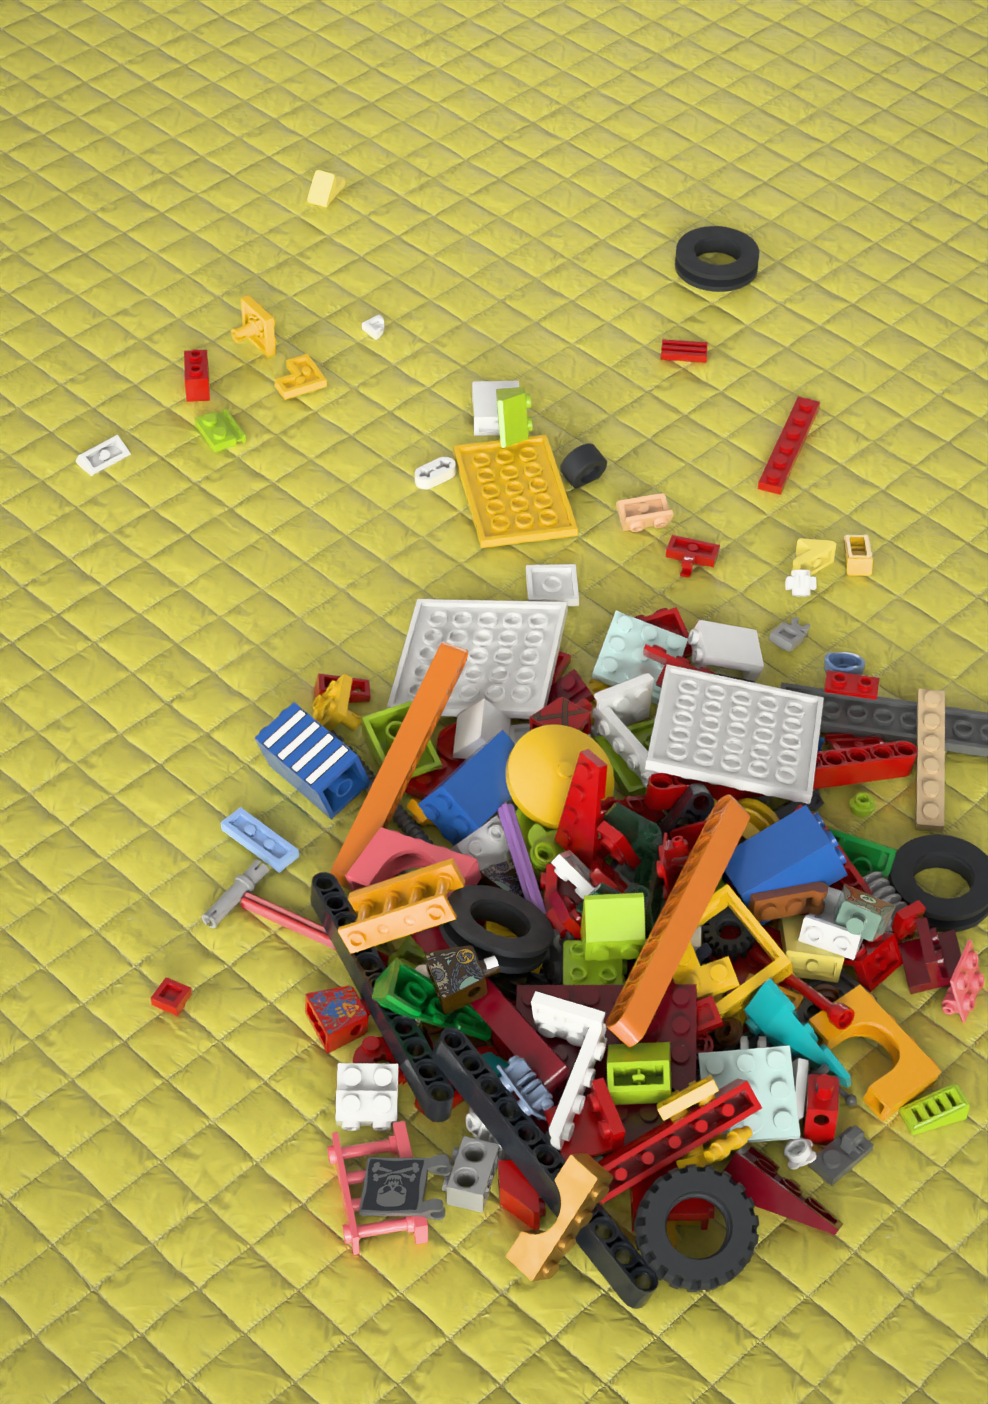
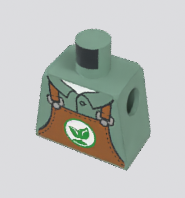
(862, 913)

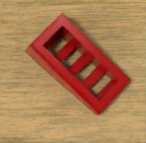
(323, 681)

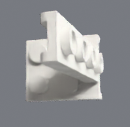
(617, 709)
(583, 1029)

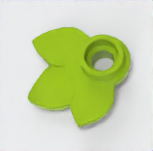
(543, 844)

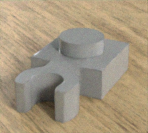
(789, 636)

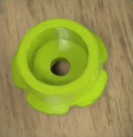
(862, 804)

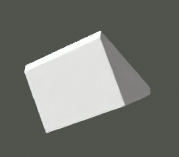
(477, 727)

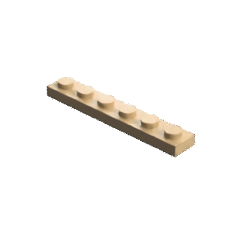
(930, 760)

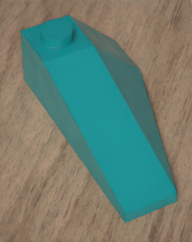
(775, 1018)

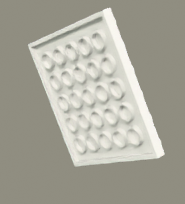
(508, 648)
(736, 734)

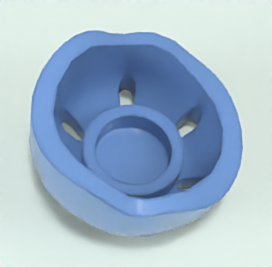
(844, 662)

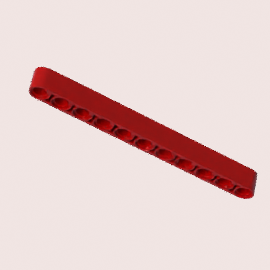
(832, 769)

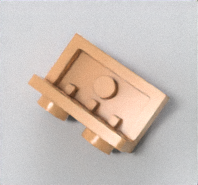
(644, 512)

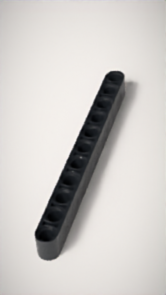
(399, 1032)
(540, 1164)

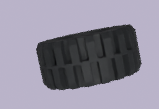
(733, 1205)

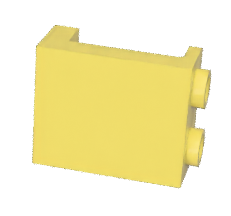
(807, 959)

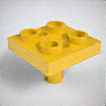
(257, 326)
(332, 706)

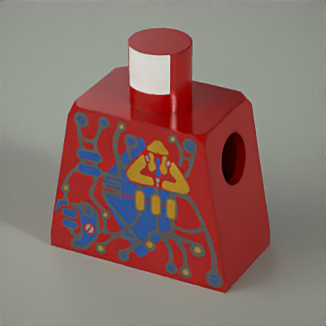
(337, 1016)

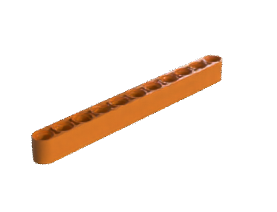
(402, 756)
(677, 922)

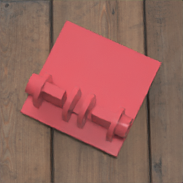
(964, 984)

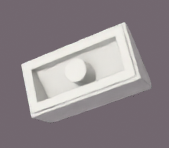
(103, 455)

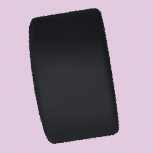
(583, 465)

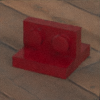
(930, 959)

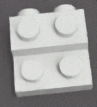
(367, 1096)

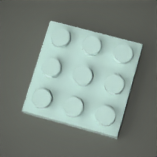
(623, 649)
(771, 1080)

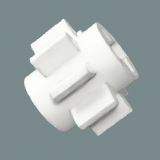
(801, 583)

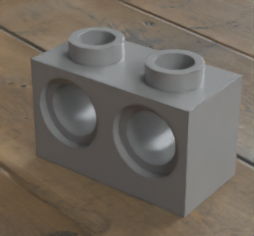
(476, 1174)

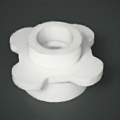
(799, 1153)

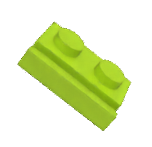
(220, 430)

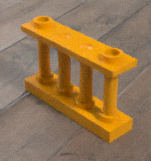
(402, 905)

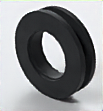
(711, 276)
(945, 853)
(508, 910)

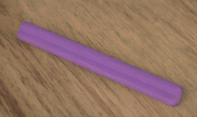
(520, 856)

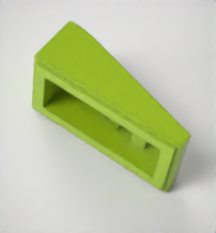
(954, 1105)

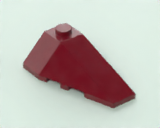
(777, 1193)

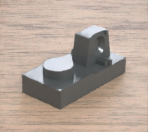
(841, 1155)

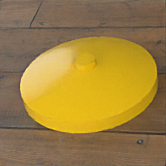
(543, 768)

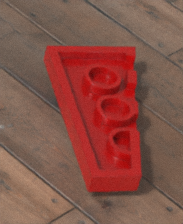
(583, 809)

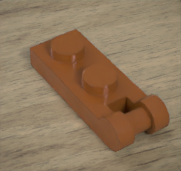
(788, 901)

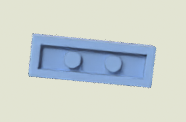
(260, 839)

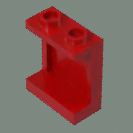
(686, 1210)

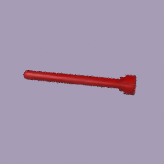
(838, 1013)

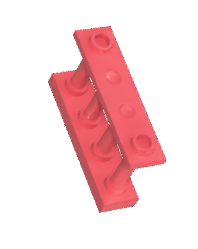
(395, 1144)

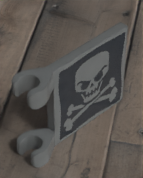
(399, 1187)

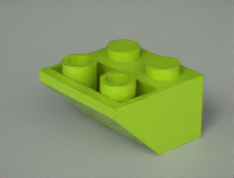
(639, 1073)

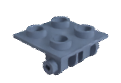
(532, 1093)

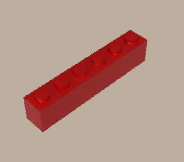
(678, 1137)

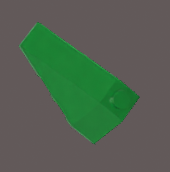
(865, 854)
(414, 996)

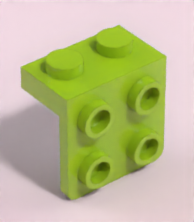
(590, 972)

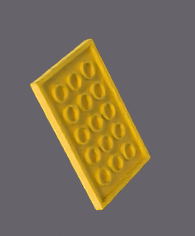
(514, 492)

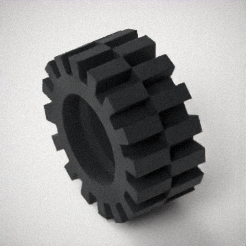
(727, 947)

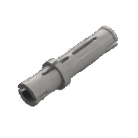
(242, 884)

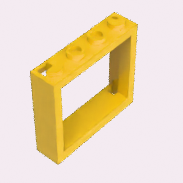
(777, 970)

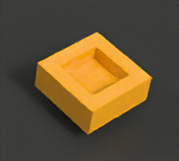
(418, 813)

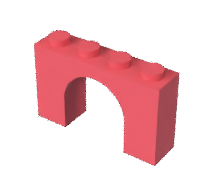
(394, 852)

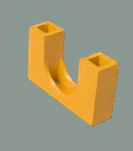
(912, 1069)

